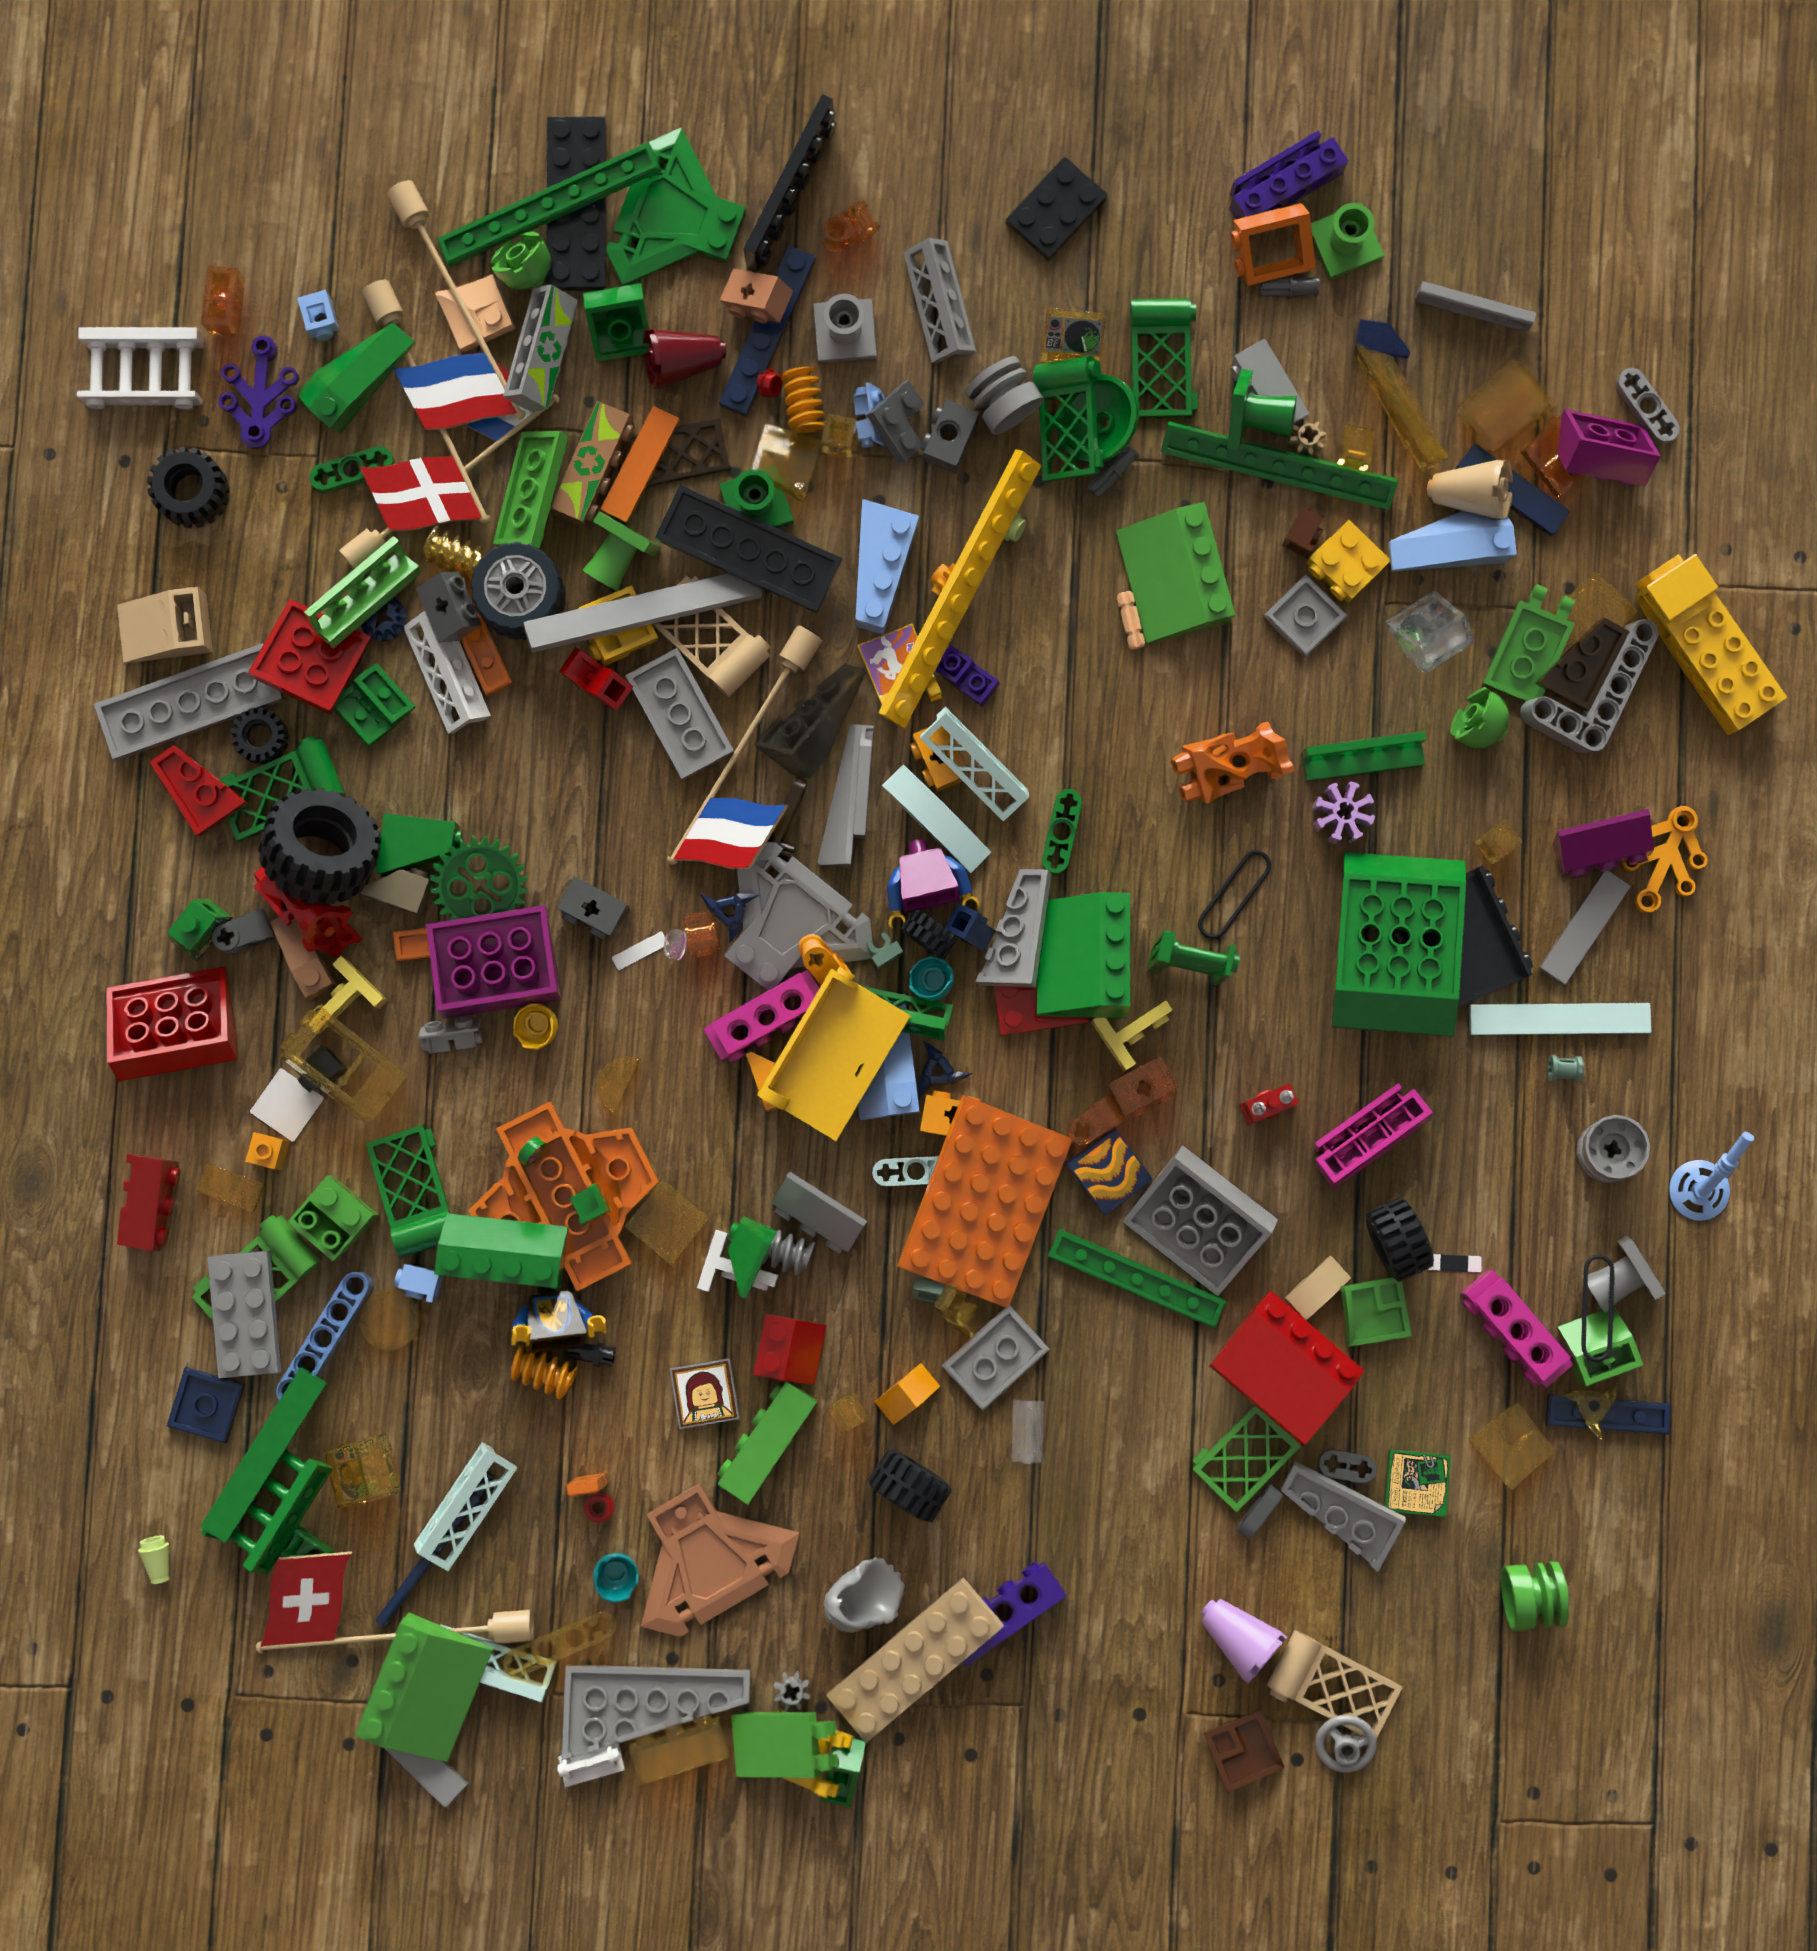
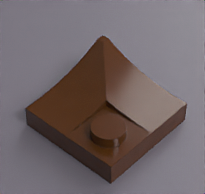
(1243, 1750)

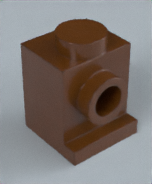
(1304, 531)

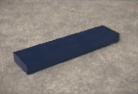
(1526, 497)
(1622, 1416)

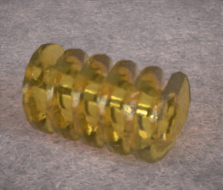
(451, 553)

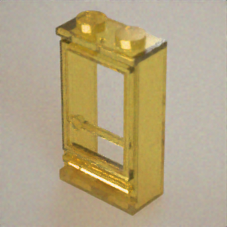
(376, 1089)

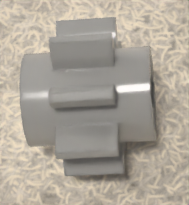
(789, 1699)

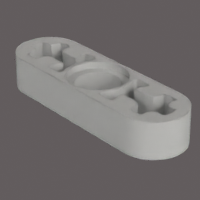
(1644, 419)

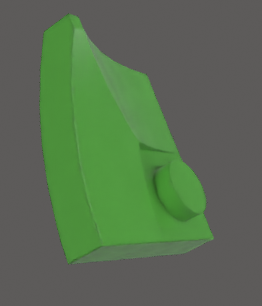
(1374, 1311)

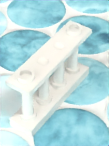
(127, 340)

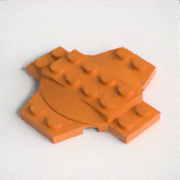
(563, 1170)

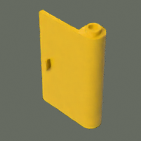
(820, 1061)

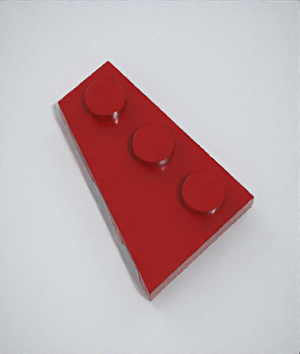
(195, 790)

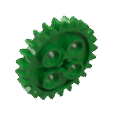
(496, 863)

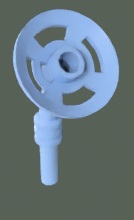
(1704, 1185)

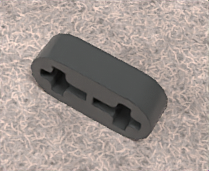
(1346, 1473)
(1259, 1511)

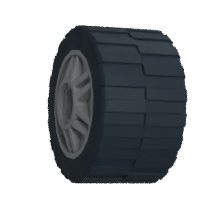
(510, 569)

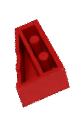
(147, 1202)

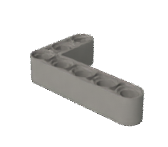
(1611, 702)

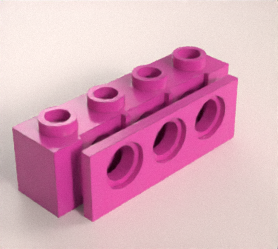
(721, 1031)
(1374, 1139)
(1513, 1310)

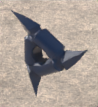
(738, 902)
(936, 1059)

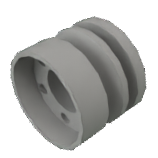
(1001, 391)
(1628, 1142)

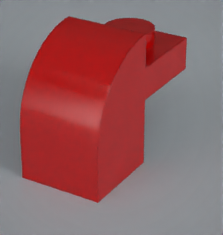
(596, 679)

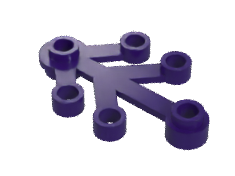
(259, 397)

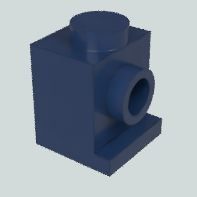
(970, 927)

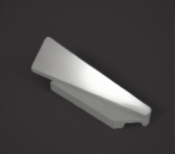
(850, 800)

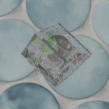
(1430, 631)

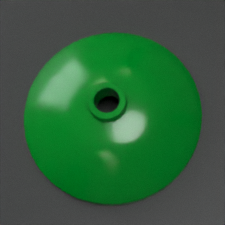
(1114, 403)

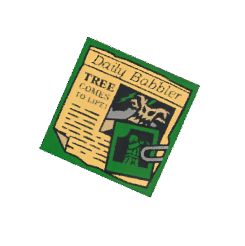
(1417, 1482)

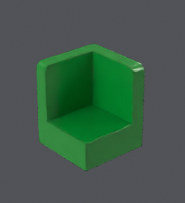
(590, 1204)

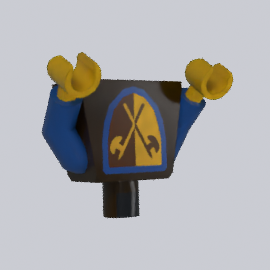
(554, 1322)

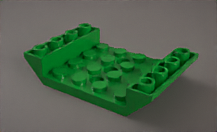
(1390, 983)

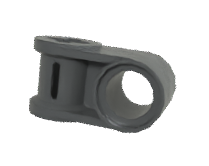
(248, 932)

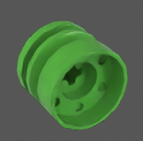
(1539, 1595)

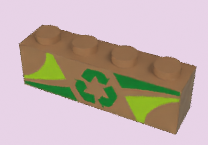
(592, 464)

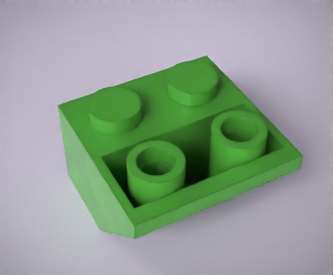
(333, 1217)
(1623, 1355)

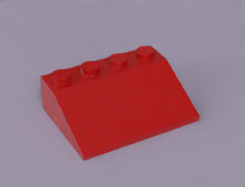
(170, 1024)
(1286, 1368)

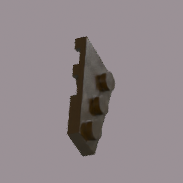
(1585, 665)

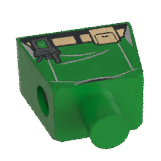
(195, 927)

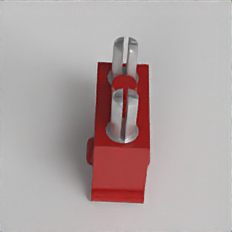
(1268, 1104)

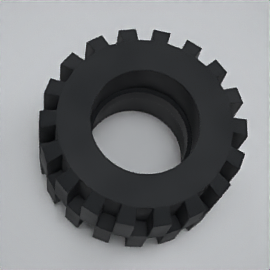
(178, 466)
(1399, 1239)
(909, 1485)

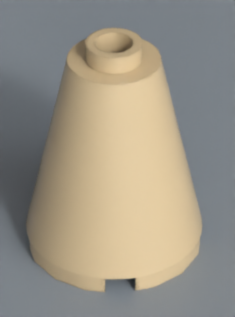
(1475, 489)

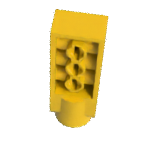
(1708, 642)

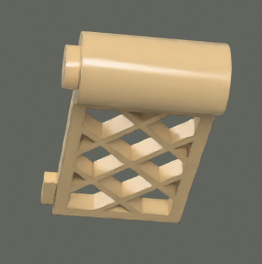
(734, 664)
(1298, 1666)

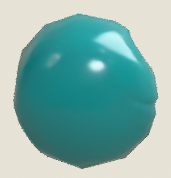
(931, 979)
(615, 1577)

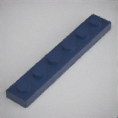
(765, 336)

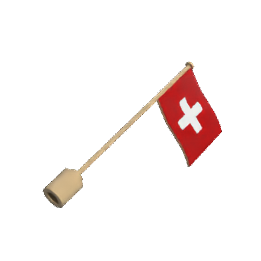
(309, 1605)

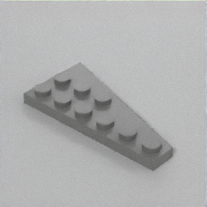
(627, 1701)

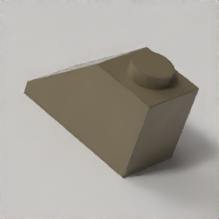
(402, 890)

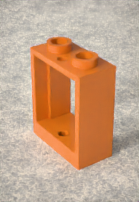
(1292, 215)

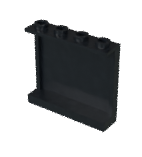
(1489, 943)

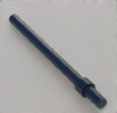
(424, 1564)

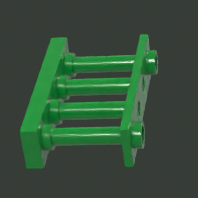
(1169, 952)
(287, 1517)

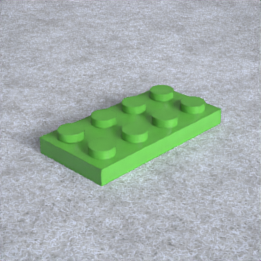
(531, 488)

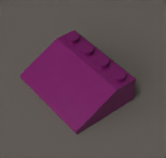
(493, 962)

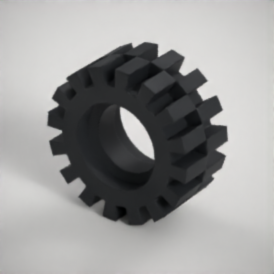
(247, 723)
(929, 934)

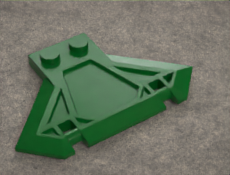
(672, 215)

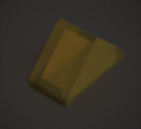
(1356, 447)

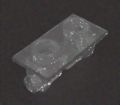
(1027, 1431)

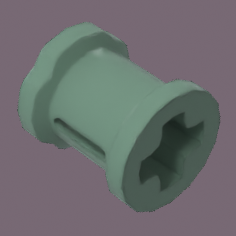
(1565, 1068)

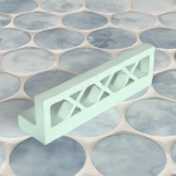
(983, 756)
(454, 1502)
(519, 1685)

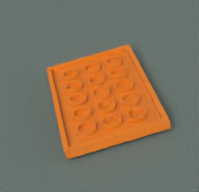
(985, 1201)

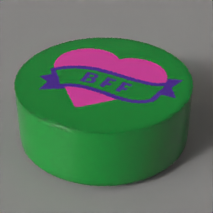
(531, 1151)

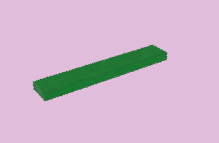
(1136, 1278)
(263, 1455)

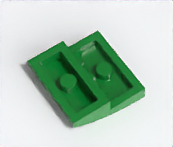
(373, 705)

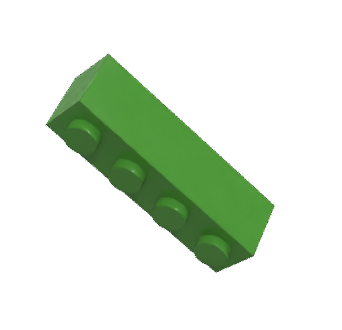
(767, 1441)

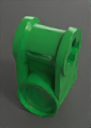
(304, 1543)

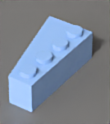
(883, 556)

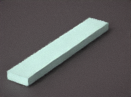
(1559, 1019)

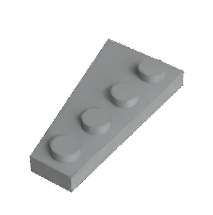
(1018, 944)
(1357, 1520)

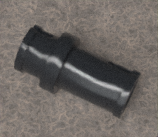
(595, 1354)

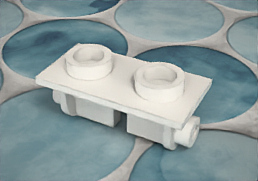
(591, 1765)

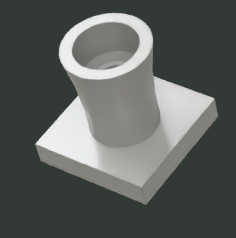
(847, 342)
(1629, 1276)

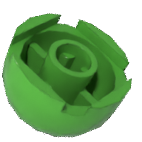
(522, 263)
(1482, 721)

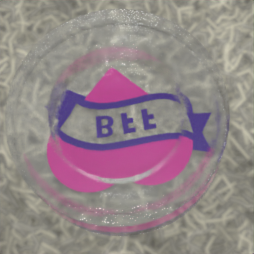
(675, 944)

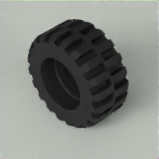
(311, 874)

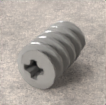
(789, 1253)

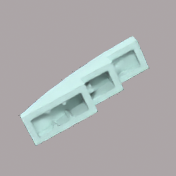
(936, 818)

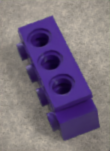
(1287, 185)

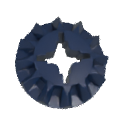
(387, 630)

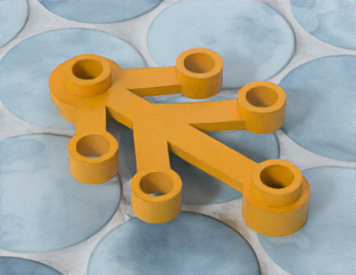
(1670, 855)

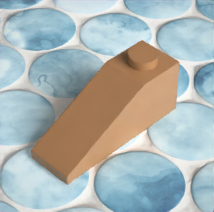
(306, 967)

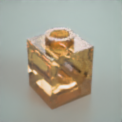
(701, 933)

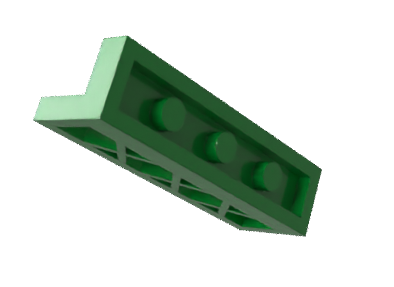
(1363, 756)
(920, 1022)

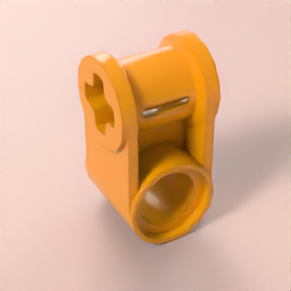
(821, 960)

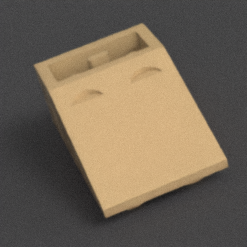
(165, 625)

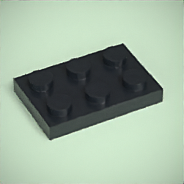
(1056, 208)

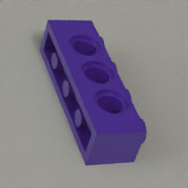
(1048, 1594)

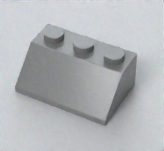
(818, 1213)

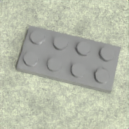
(679, 714)
(244, 1314)

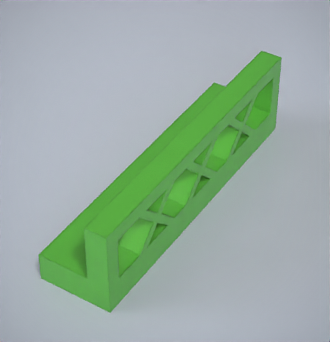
(363, 596)

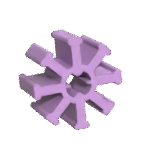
(1334, 806)

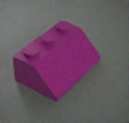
(1606, 448)
(1604, 844)

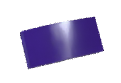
(966, 676)

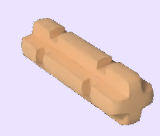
(1130, 620)

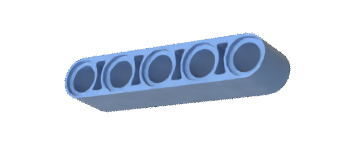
(329, 1322)

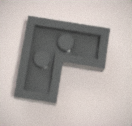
(891, 421)

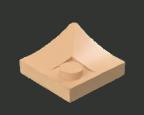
(486, 308)

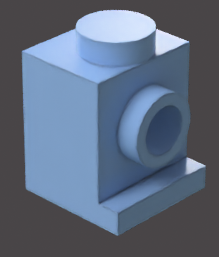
(317, 306)
(418, 1282)

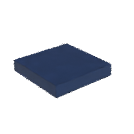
(205, 1405)

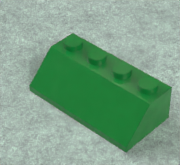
(502, 1250)

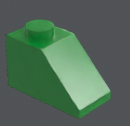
(846, 1774)

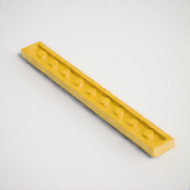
(960, 588)

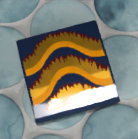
(1109, 1171)

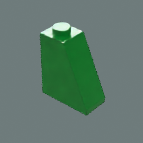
(414, 842)

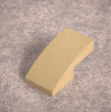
(1317, 1288)

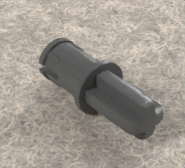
(1290, 287)
(1112, 471)

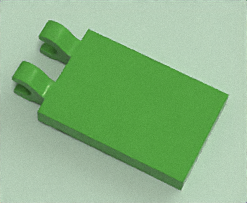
(1530, 646)
(781, 1744)

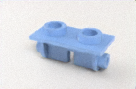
(864, 401)

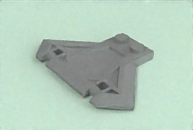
(785, 912)

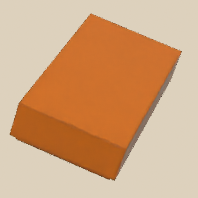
(411, 945)

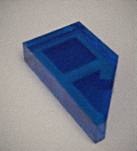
(1381, 338)

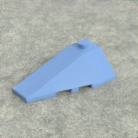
(894, 1086)

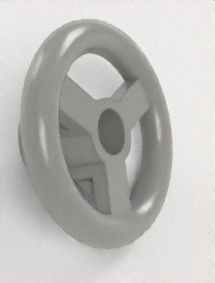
(1346, 1758)

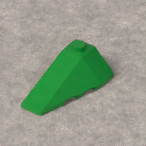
(349, 381)

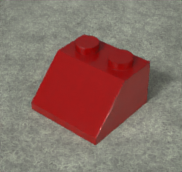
(789, 1349)

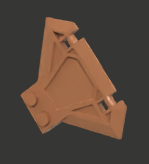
(709, 1560)

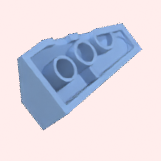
(1455, 542)

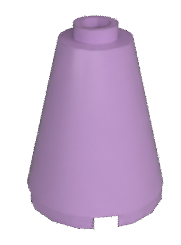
(1241, 1637)

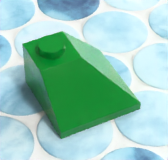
(747, 1251)

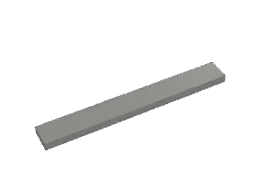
(638, 611)

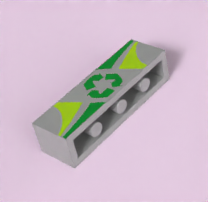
(540, 348)

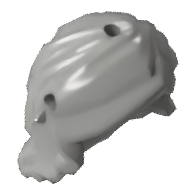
(864, 1597)

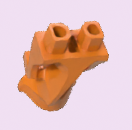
(1262, 753)

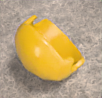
(535, 1026)

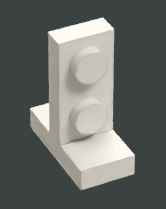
(716, 1261)

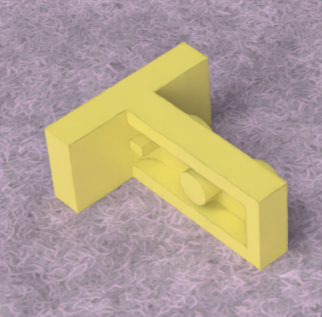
(346, 994)
(1131, 1033)

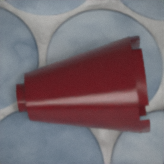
(680, 355)

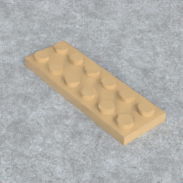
(915, 1660)

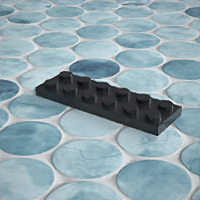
(793, 178)
(579, 237)
(748, 549)

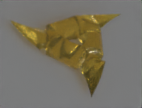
(1604, 1400)

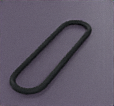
(1244, 902)
(1584, 1308)

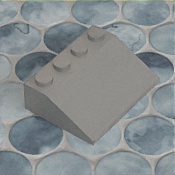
(1200, 1220)

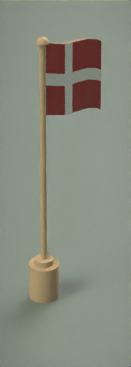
(421, 489)

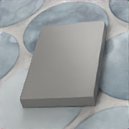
(995, 1357)

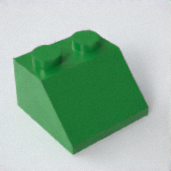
(617, 321)

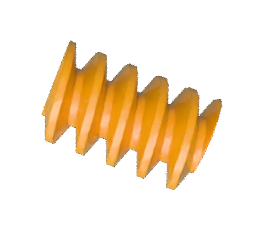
(801, 400)
(542, 1372)

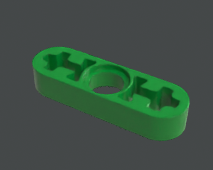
(340, 463)
(1073, 812)

